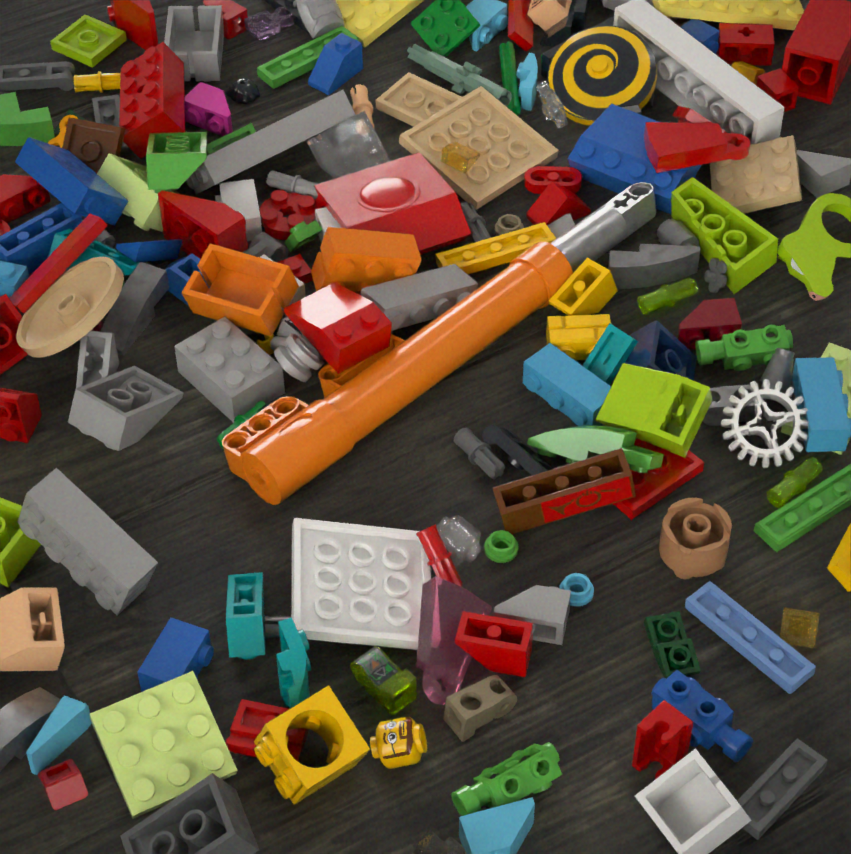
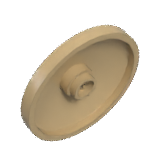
(70, 307)

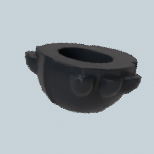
(243, 91)

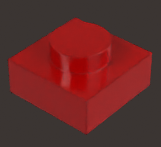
(299, 268)

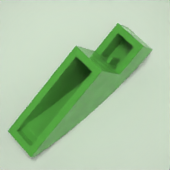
(18, 126)

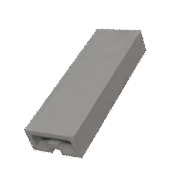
(271, 141)

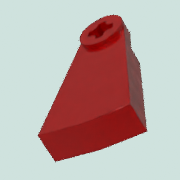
(691, 144)

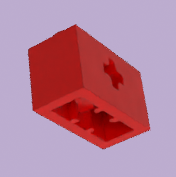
(746, 43)

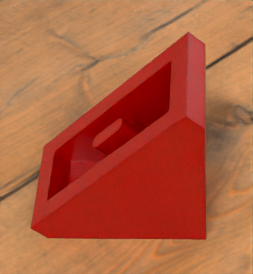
(555, 203)

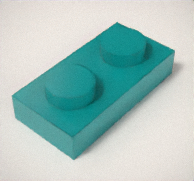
(610, 353)

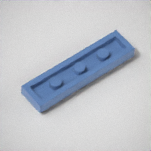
(750, 637)

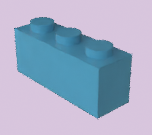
(565, 385)
(827, 407)

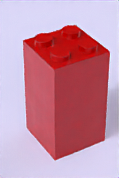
(820, 49)

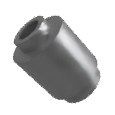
(676, 233)

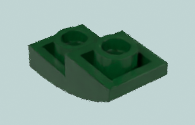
(671, 645)

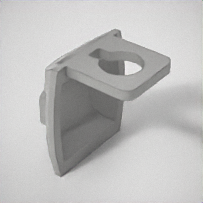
(319, 16)

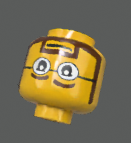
(399, 742)

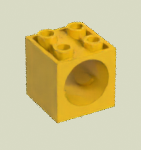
(328, 719)

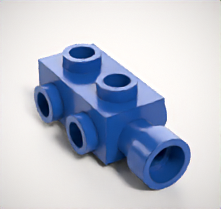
(710, 715)

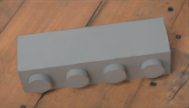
(420, 295)

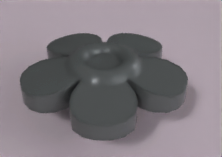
(715, 275)

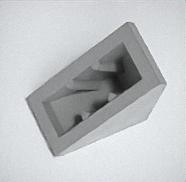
(823, 172)
(96, 357)

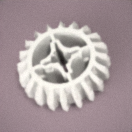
(757, 396)

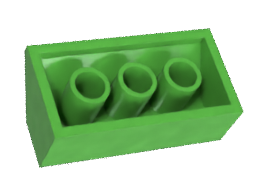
(173, 158)

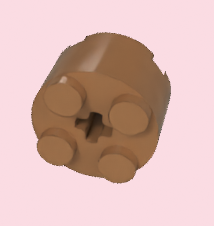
(695, 538)

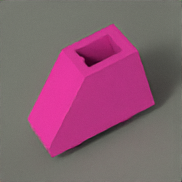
(208, 109)

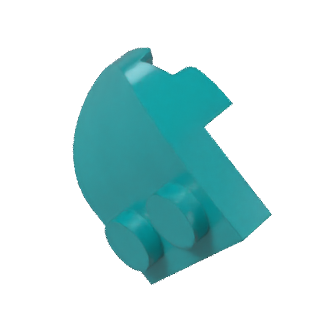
(293, 663)

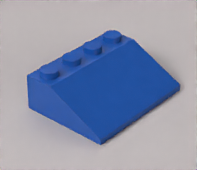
(616, 156)

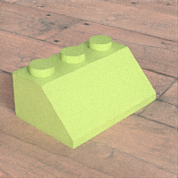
(131, 182)

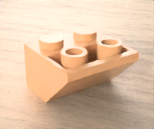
(31, 630)

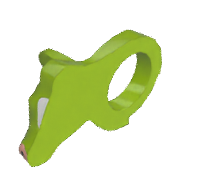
(812, 251)

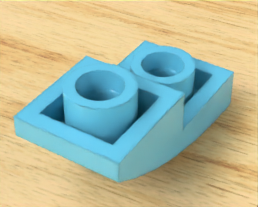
(527, 74)

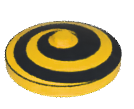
(600, 70)

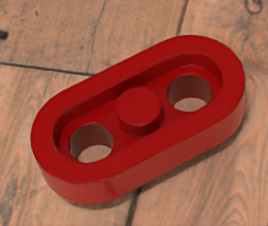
(539, 177)

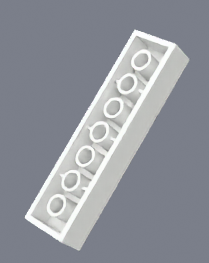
(700, 78)

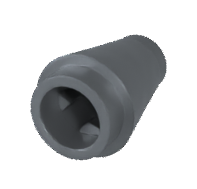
(779, 369)

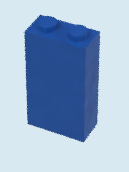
(71, 181)

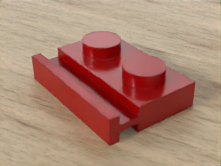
(249, 722)

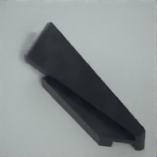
(570, 24)

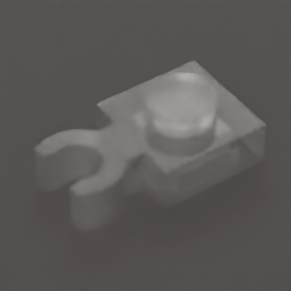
(552, 106)

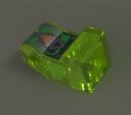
(384, 680)

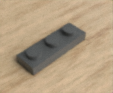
(780, 786)

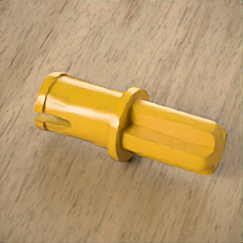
(97, 82)

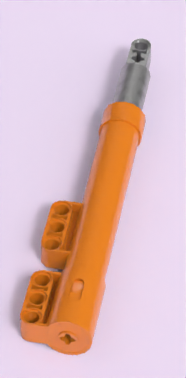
(298, 441)

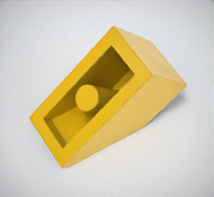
(585, 290)

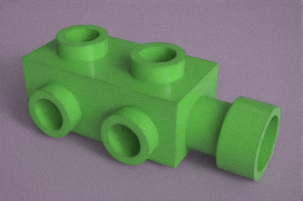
(742, 355)
(512, 779)

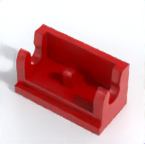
(662, 738)

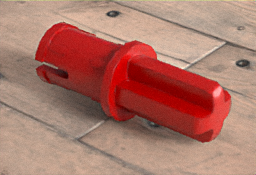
(438, 555)

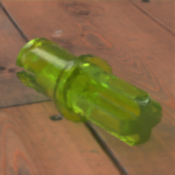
(667, 295)
(794, 482)

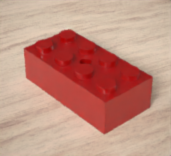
(151, 97)

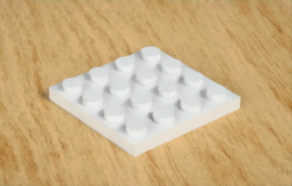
(357, 583)

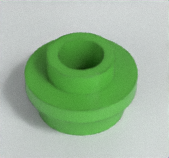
(503, 540)

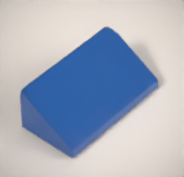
(151, 250)

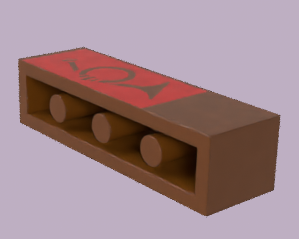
(564, 491)

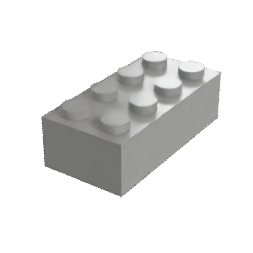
(86, 542)

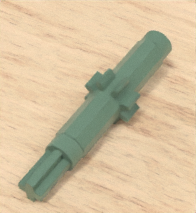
(464, 78)

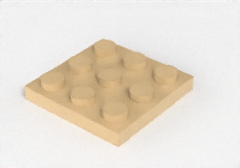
(761, 179)

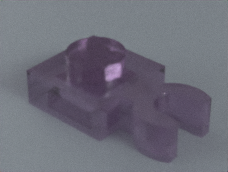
(266, 24)

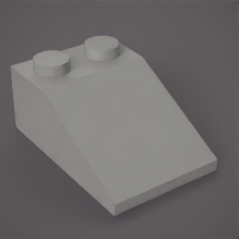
(122, 406)

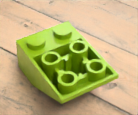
(657, 406)

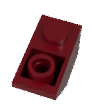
(710, 322)

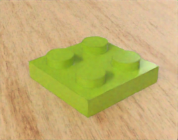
(88, 40)

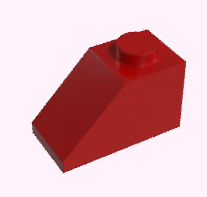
(496, 642)

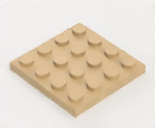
(494, 131)

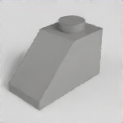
(543, 607)

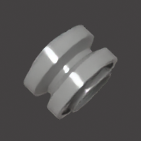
(298, 357)

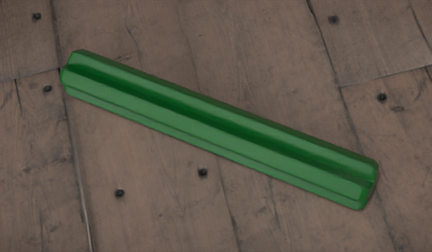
(509, 74)

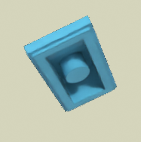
(60, 730)

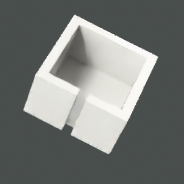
(690, 808)

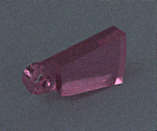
(439, 621)

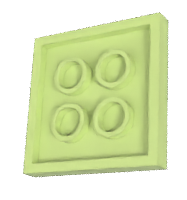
(162, 743)

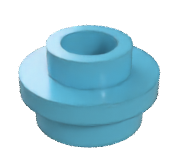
(579, 583)

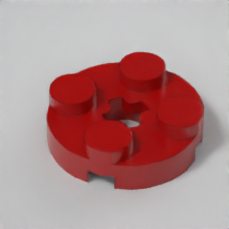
(281, 203)

